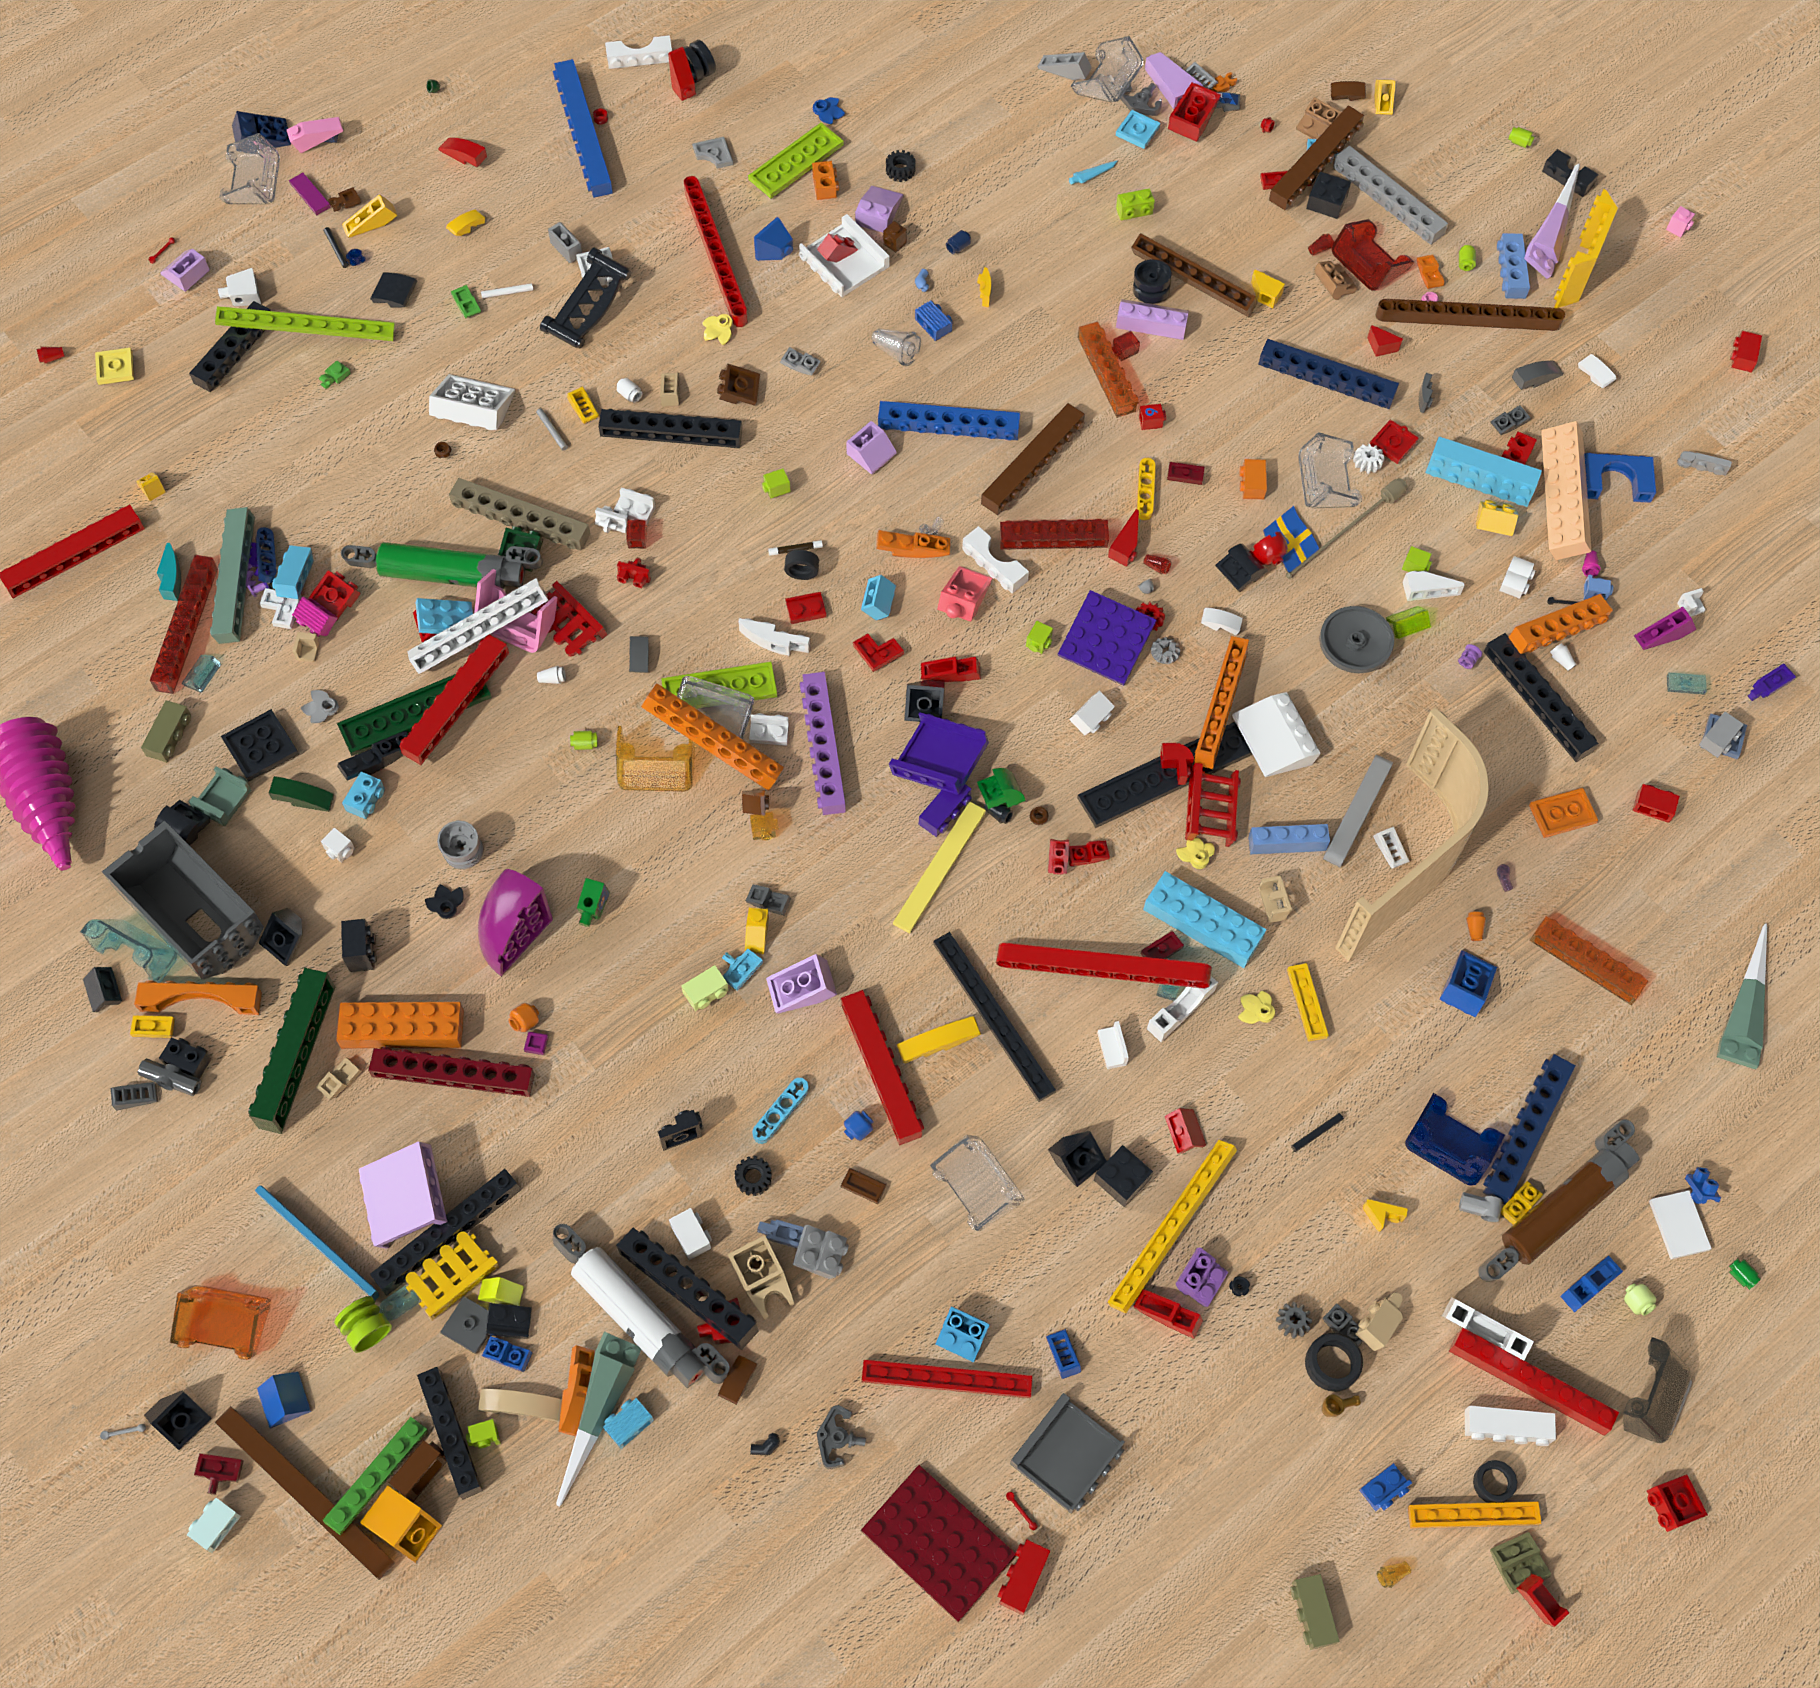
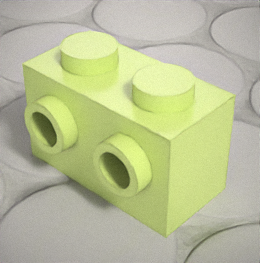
(705, 988)

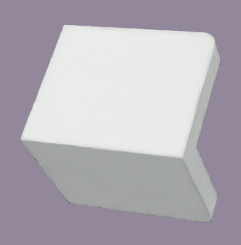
(1692, 602)

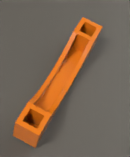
(158, 996)

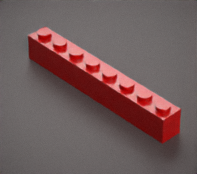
(71, 551)
(454, 699)
(881, 1067)
(1534, 1381)

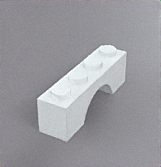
(623, 56)
(1009, 574)
(1173, 1015)

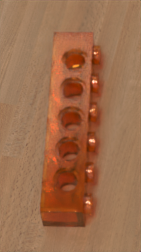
(1107, 369)
(1592, 970)

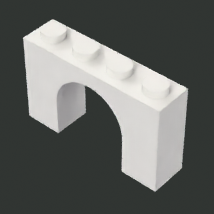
(1487, 1328)

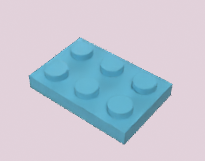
(438, 615)

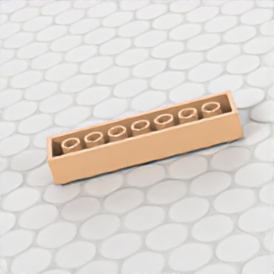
(1566, 491)

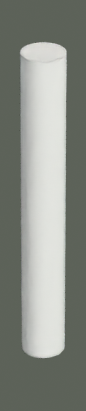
(508, 290)

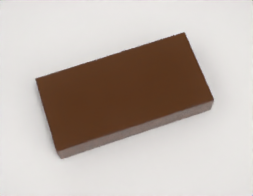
(863, 1185)

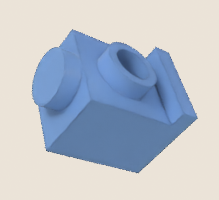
(1597, 586)

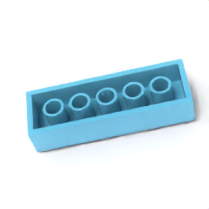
(1483, 471)
(1204, 919)

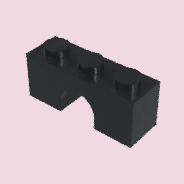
(1557, 168)

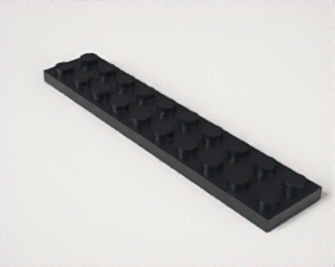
(1152, 782)

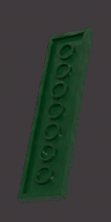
(394, 716)

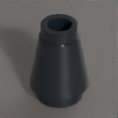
(1000, 813)

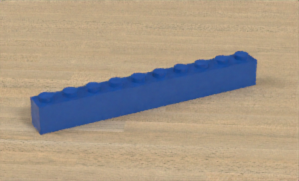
(583, 128)

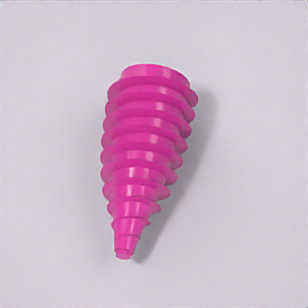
(37, 784)

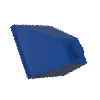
(773, 242)

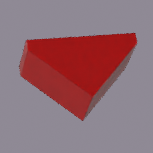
(1383, 341)

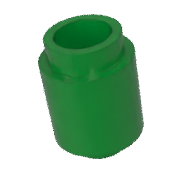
(1744, 1273)

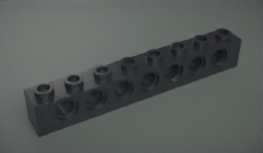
(670, 428)
(1553, 720)
(460, 1219)
(737, 1334)

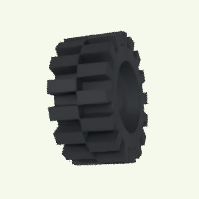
(900, 158)
(744, 1167)

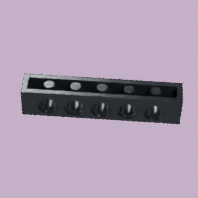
(225, 353)
(449, 1433)

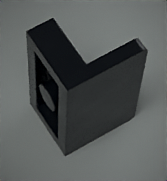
(102, 988)

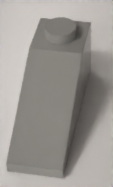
(1066, 65)

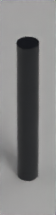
(336, 248)
(1317, 1132)

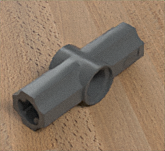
(169, 1077)

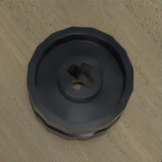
(700, 60)
(1152, 281)

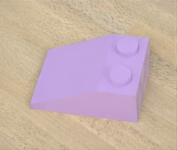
(877, 208)
(801, 984)

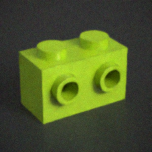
(1135, 204)

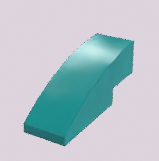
(169, 574)

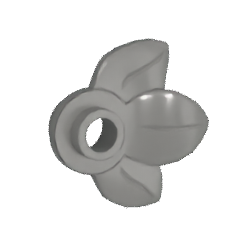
(318, 707)

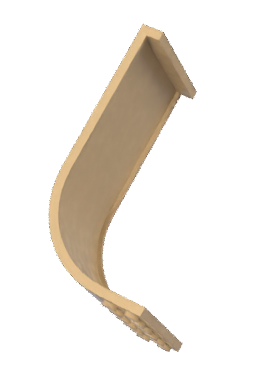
(1459, 778)

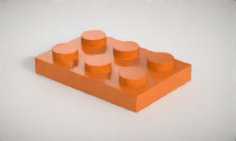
(1563, 812)

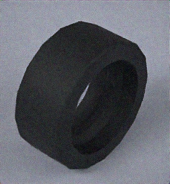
(798, 571)
(1506, 1470)

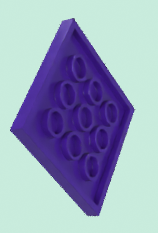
(1107, 637)

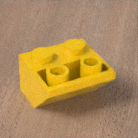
(1496, 517)

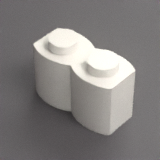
(1517, 576)

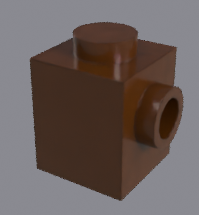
(895, 236)

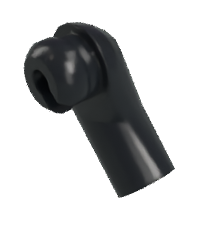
(767, 1447)

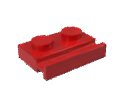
(805, 607)

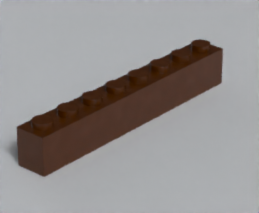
(1316, 158)
(1196, 275)
(1033, 459)

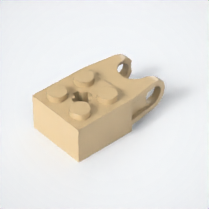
(763, 1281)

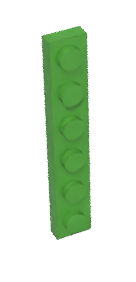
(375, 1476)

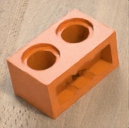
(824, 180)

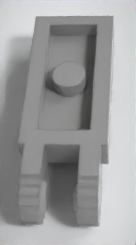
(1704, 462)

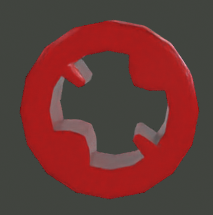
(601, 119)

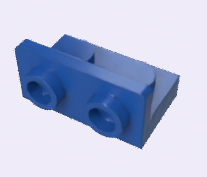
(1385, 1487)

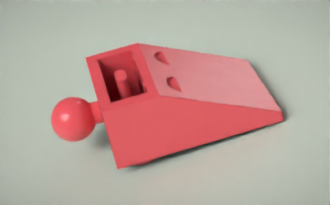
(964, 594)

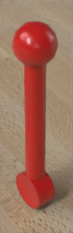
(152, 259)
(1010, 1497)

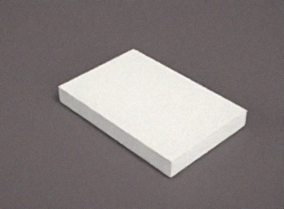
(1680, 1225)

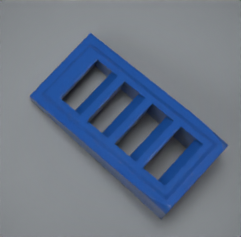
(1069, 1366)

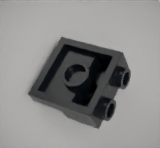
(686, 1129)

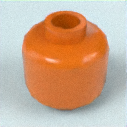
(524, 1017)

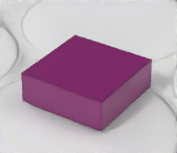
(536, 1043)

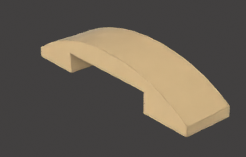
(520, 1404)

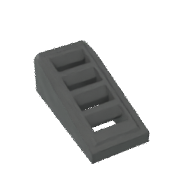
(124, 1090)

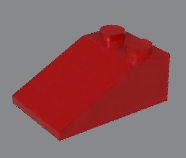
(1193, 111)

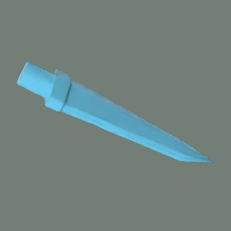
(1088, 174)

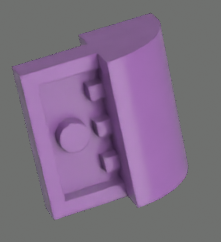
(1201, 1277)

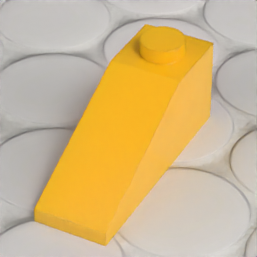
(372, 216)

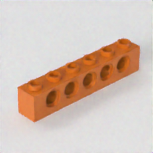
(1560, 624)

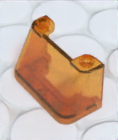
(219, 1319)

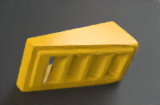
(580, 392)

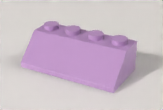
(1152, 319)

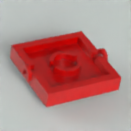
(1394, 441)

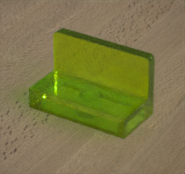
(1409, 621)

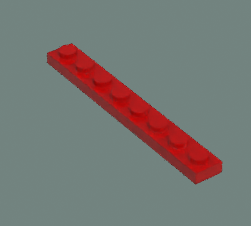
(947, 1379)

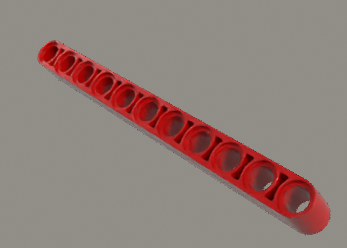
(715, 251)
(1104, 965)

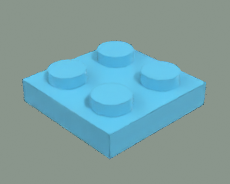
(1138, 129)

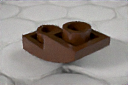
(1348, 89)
(737, 1379)

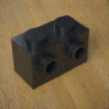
(185, 1057)

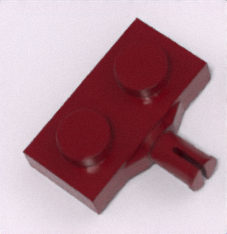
(218, 1470)

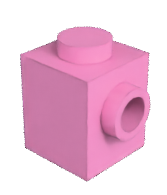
(1681, 221)

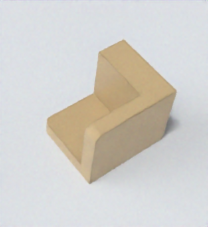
(306, 647)

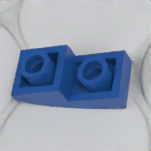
(507, 1354)

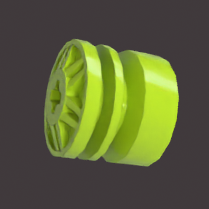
(363, 1324)

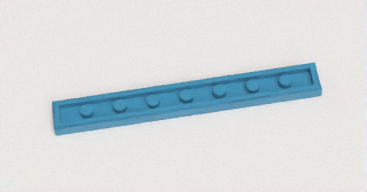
(317, 1242)

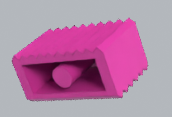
(314, 616)

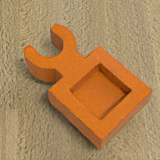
(1224, 83)

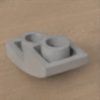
(802, 363)

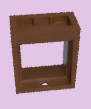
(418, 1470)

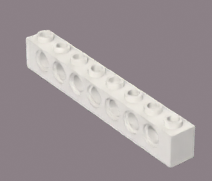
(477, 626)

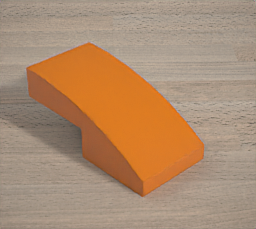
(1429, 271)

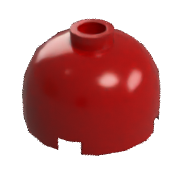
(1271, 549)

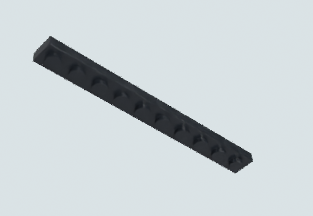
(994, 1017)

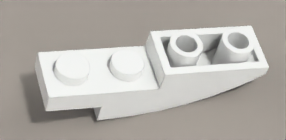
(765, 635)

